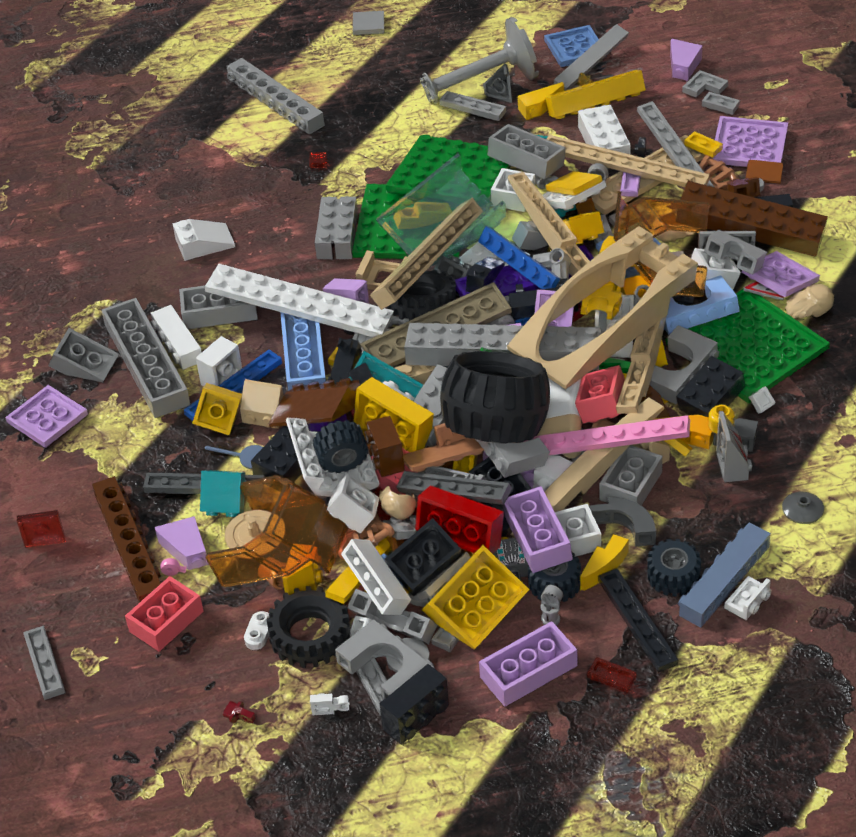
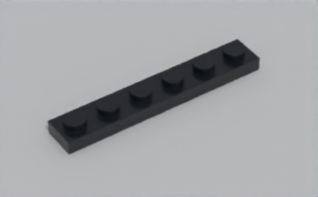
(638, 620)

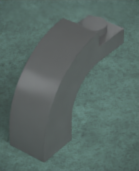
(628, 514)

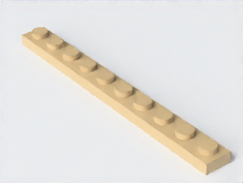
(630, 163)

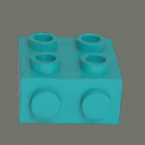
(222, 492)

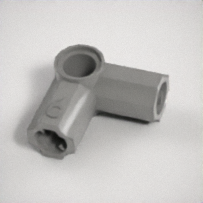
(550, 261)

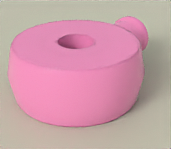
(171, 567)

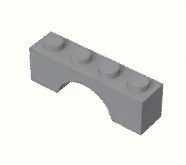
(407, 623)

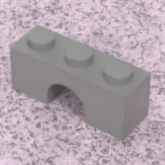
(724, 245)

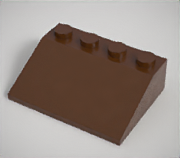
(316, 402)

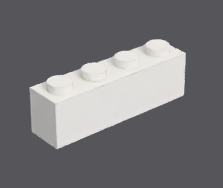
(176, 336)
(376, 577)

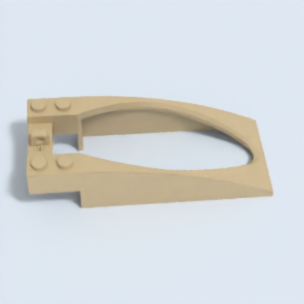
(610, 265)

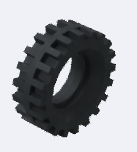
(424, 295)
(302, 606)

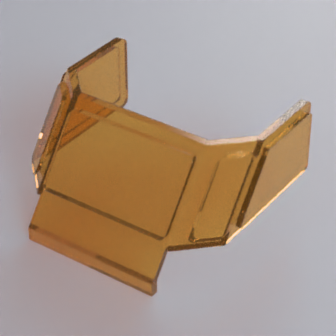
(657, 217)
(294, 535)

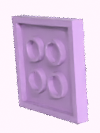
(783, 275)
(46, 416)

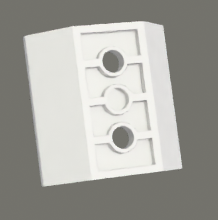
(313, 474)

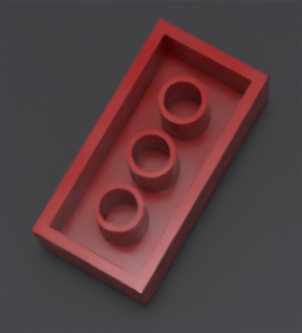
(463, 519)

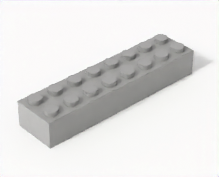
(146, 358)

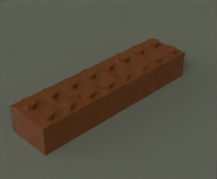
(773, 222)

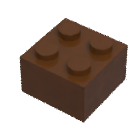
(384, 446)

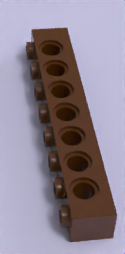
(127, 537)

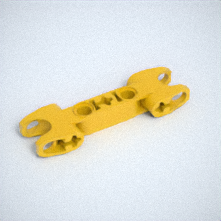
(606, 297)

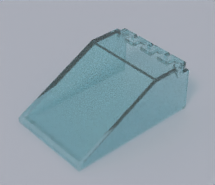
(432, 202)

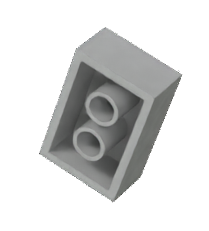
(631, 475)

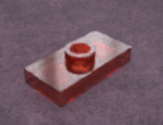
(611, 674)

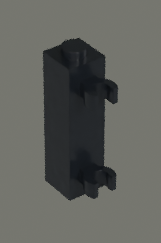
(524, 303)
(347, 356)

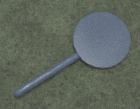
(246, 454)

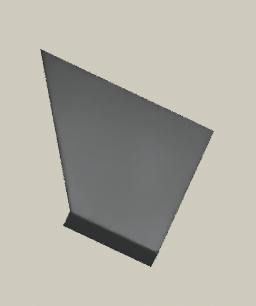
(499, 85)

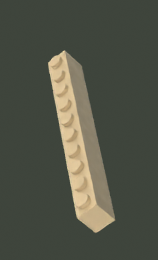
(426, 254)

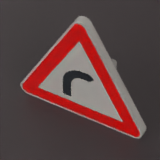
(758, 288)

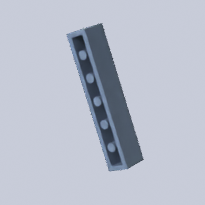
(724, 574)

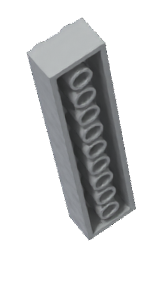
(438, 343)

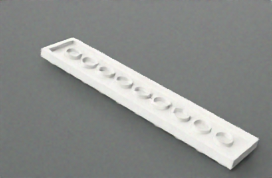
(299, 301)

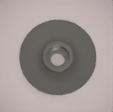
(803, 507)

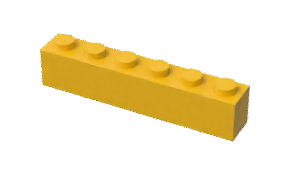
(595, 93)

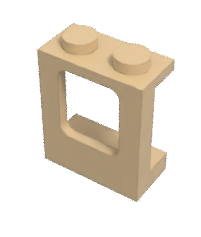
(370, 268)

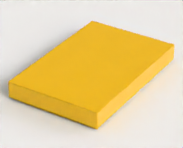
(573, 183)

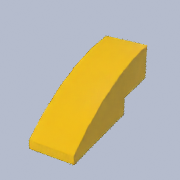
(604, 561)

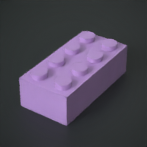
(537, 529)
(528, 663)

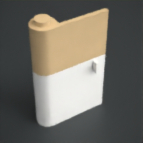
(562, 412)

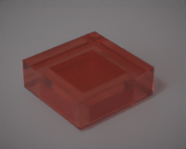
(318, 160)

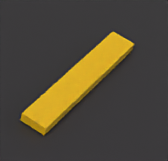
(347, 582)

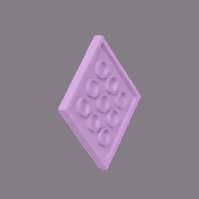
(750, 140)

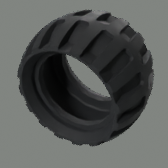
(495, 396)

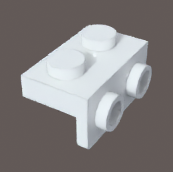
(748, 597)

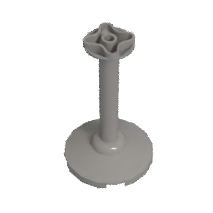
(516, 51)

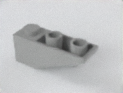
(528, 236)

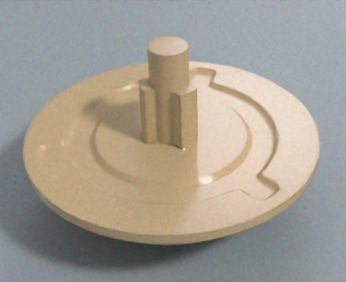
(245, 527)

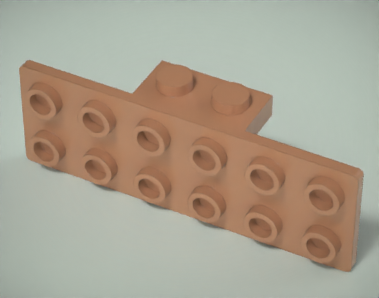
(449, 447)

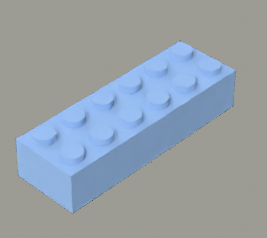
(302, 350)

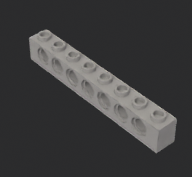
(275, 96)

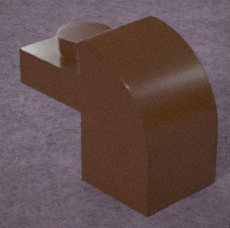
(747, 187)

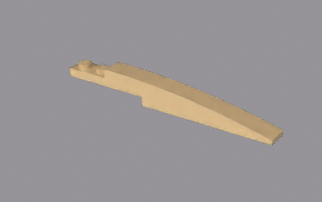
(548, 221)
(641, 368)
(594, 463)

